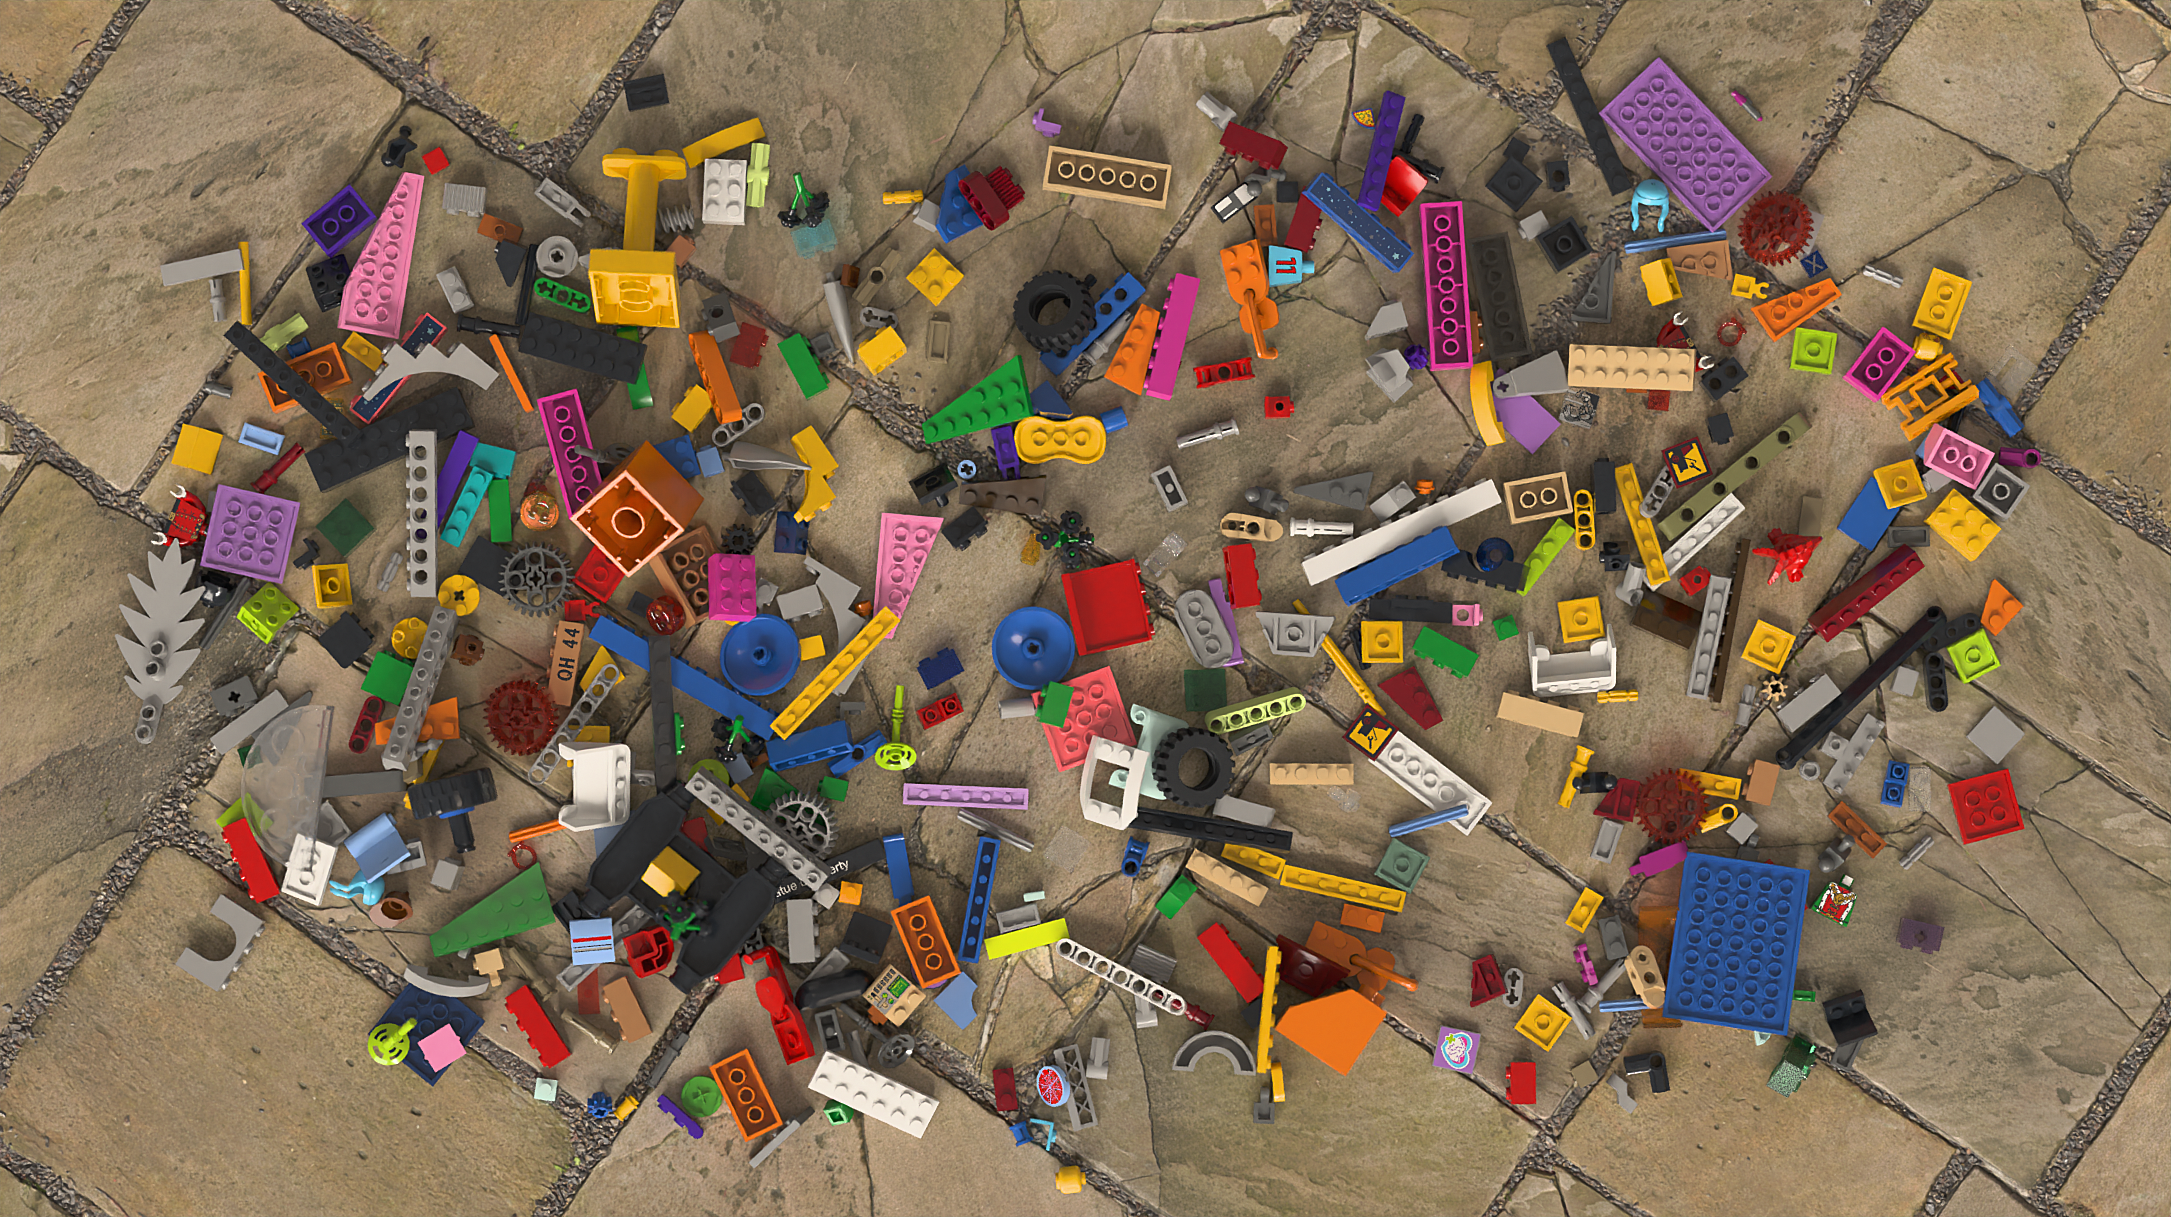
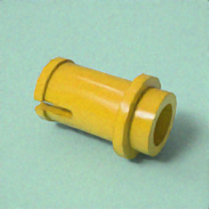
(626, 1107)

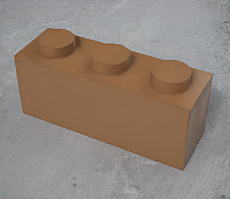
(626, 1010)

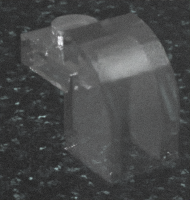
(1165, 554)

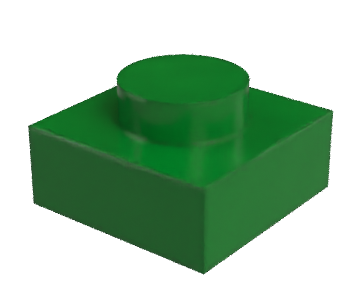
(1505, 627)

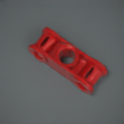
(1236, 372)

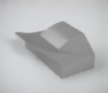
(1389, 368)

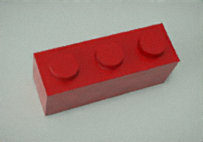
(1241, 576)

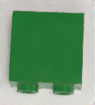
(388, 677)

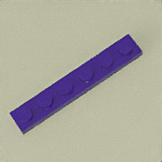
(1381, 150)

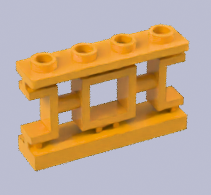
(1938, 409)

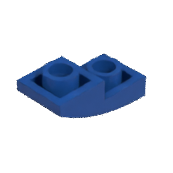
(1894, 783)

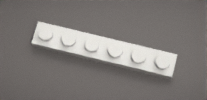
(1700, 535)

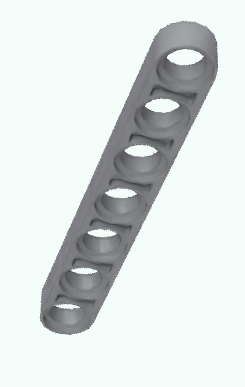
(576, 713)

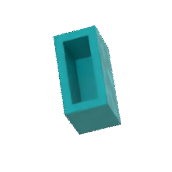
(494, 459)

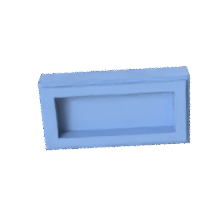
(261, 439)

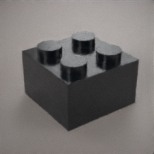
(1563, 245)

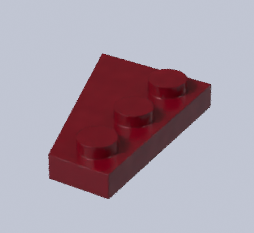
(1412, 696)

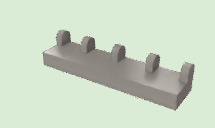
(1854, 753)

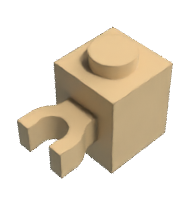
(490, 963)

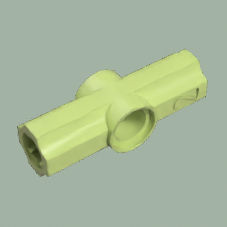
(757, 175)
(282, 334)

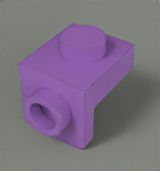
(1048, 129)

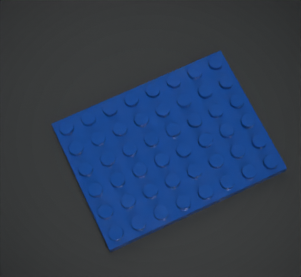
(1736, 943)

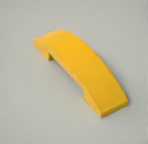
(723, 141)
(1483, 404)

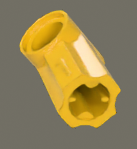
(1716, 819)

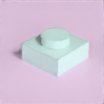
(546, 1089)

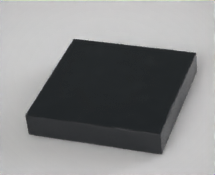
(1514, 183)

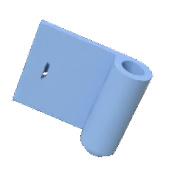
(377, 846)

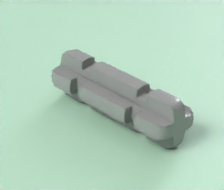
(1883, 275)
(390, 571)
(1916, 852)

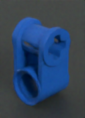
(1134, 855)

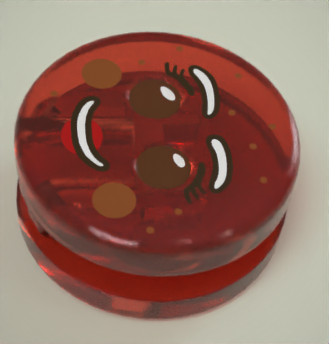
(666, 615)

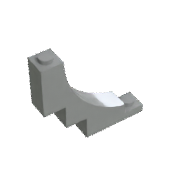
(841, 595)

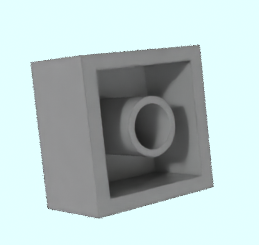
(1999, 492)

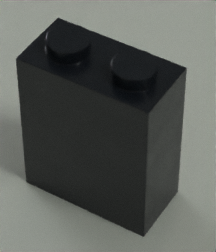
(1603, 486)

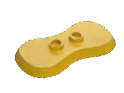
(1076, 439)

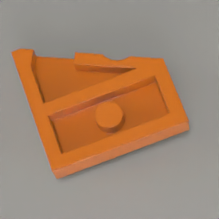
(1999, 608)

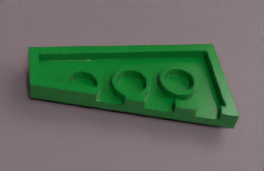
(774, 786)

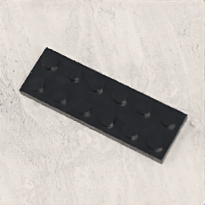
(582, 348)

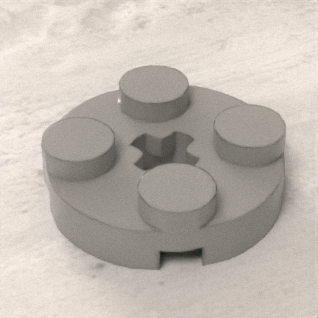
(547, 264)

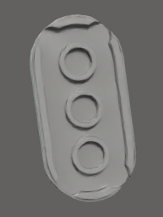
(1203, 628)

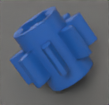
(599, 1104)

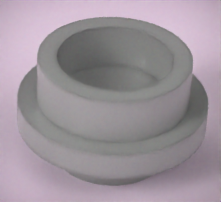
(1809, 770)

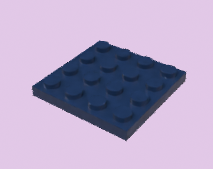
(431, 1014)

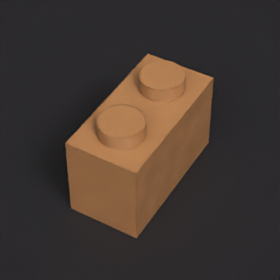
(1760, 782)

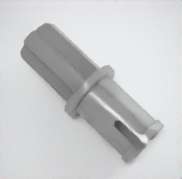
(1745, 705)

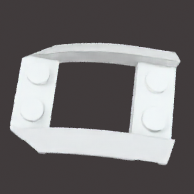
(1121, 755)

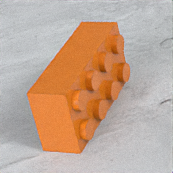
(320, 368)
(926, 942)
(746, 1095)

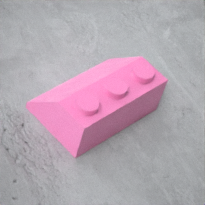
(1956, 456)

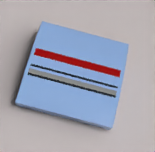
(592, 940)

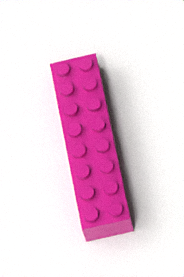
(1445, 286)

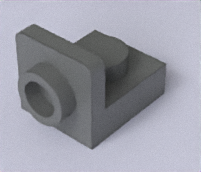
(853, 707)

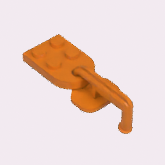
(1244, 271)
(1370, 966)

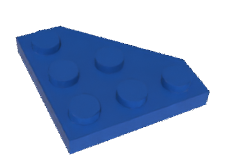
(955, 214)

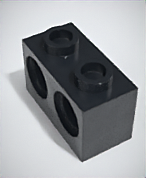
(1725, 382)

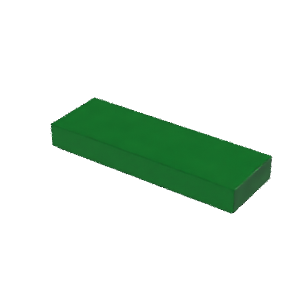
(500, 511)

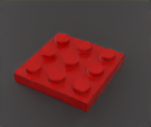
(1985, 806)

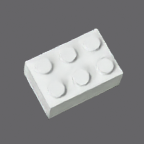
(725, 191)

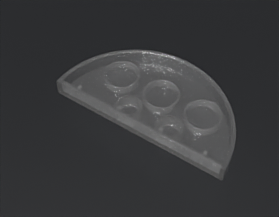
(286, 783)

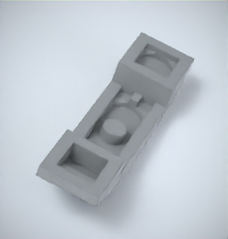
(442, 986)

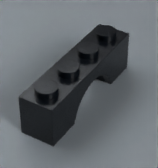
(1508, 574)

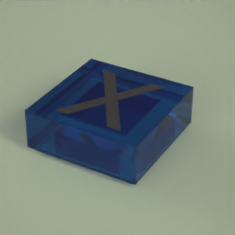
(1813, 264)

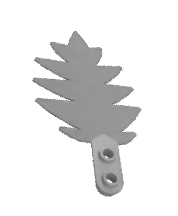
(158, 663)

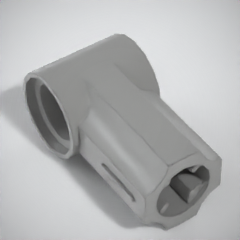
(1219, 113)
(1629, 589)
(1145, 1011)
(1097, 1064)

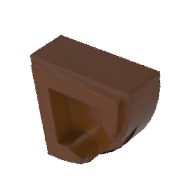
(758, 760)

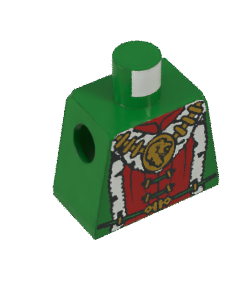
(1836, 901)

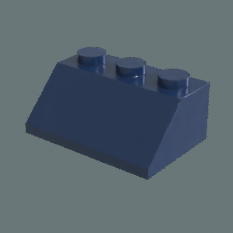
(1049, 404)

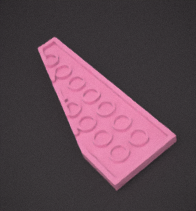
(379, 279)

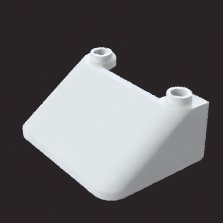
(599, 786)

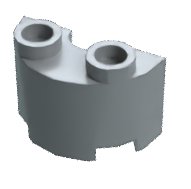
(415, 860)

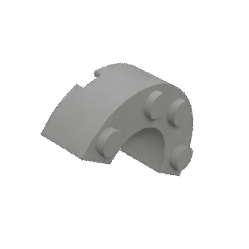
(1219, 1042)

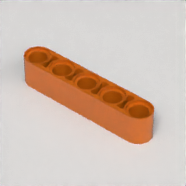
(715, 377)

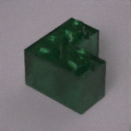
(1792, 1067)

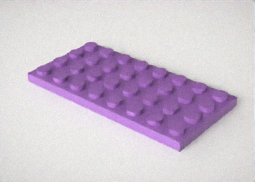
(1685, 145)

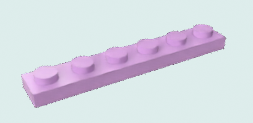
(965, 796)

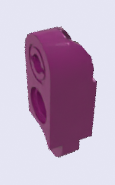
(1660, 859)

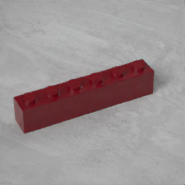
(1866, 593)

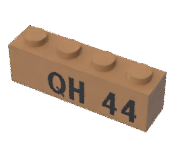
(565, 662)

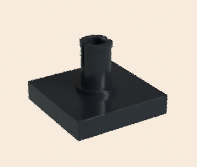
(934, 485)

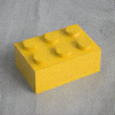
(881, 350)
(1962, 525)

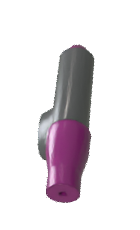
(1746, 103)

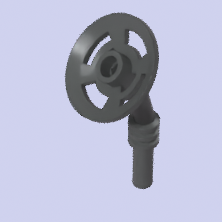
(603, 456)
(889, 1044)

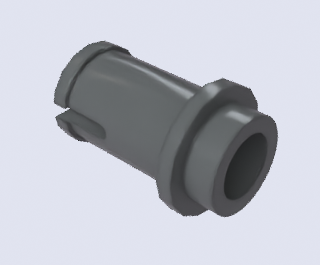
(219, 389)

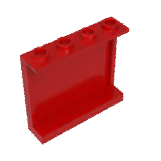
(1107, 607)

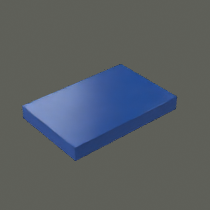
(1867, 516)

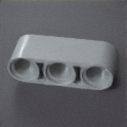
(732, 434)
(1244, 811)

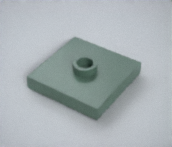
(1401, 865)

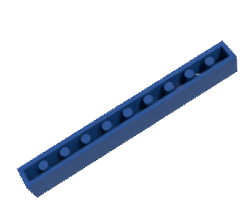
(689, 680)

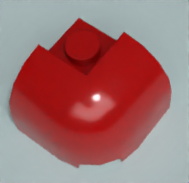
(649, 950)

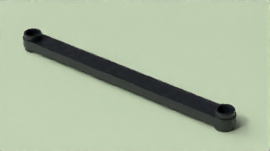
(1861, 687)

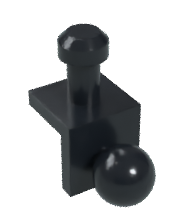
(398, 148)
(1595, 782)

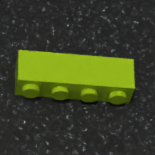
(1546, 552)

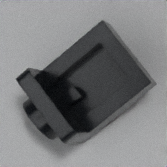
(306, 560)

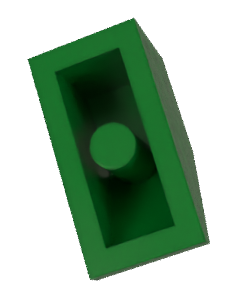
(1176, 897)

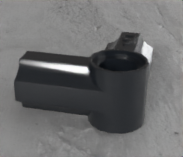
(1657, 1074)

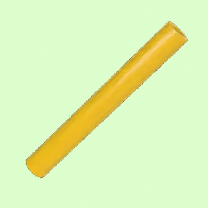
(245, 291)

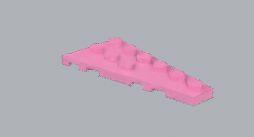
(901, 557)

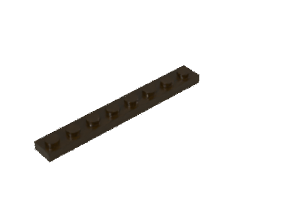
(1727, 630)

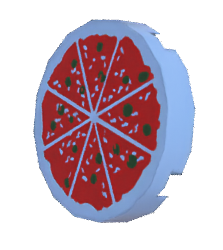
(1053, 1085)

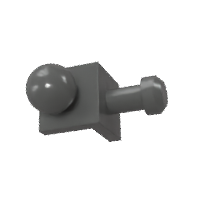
(1260, 177)
(1266, 500)
(1835, 853)

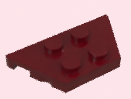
(1307, 968)

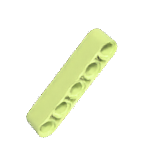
(1265, 712)

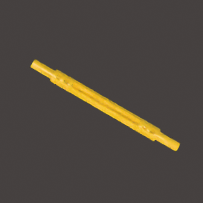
(1346, 668)

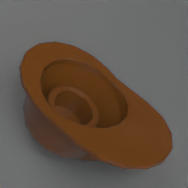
(392, 909)

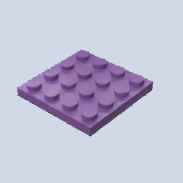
(250, 534)

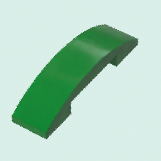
(639, 393)

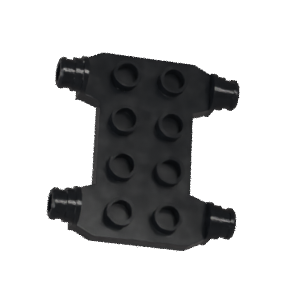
(734, 903)

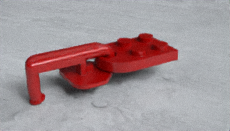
(777, 999)

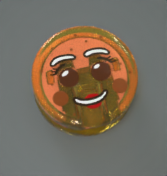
(539, 510)

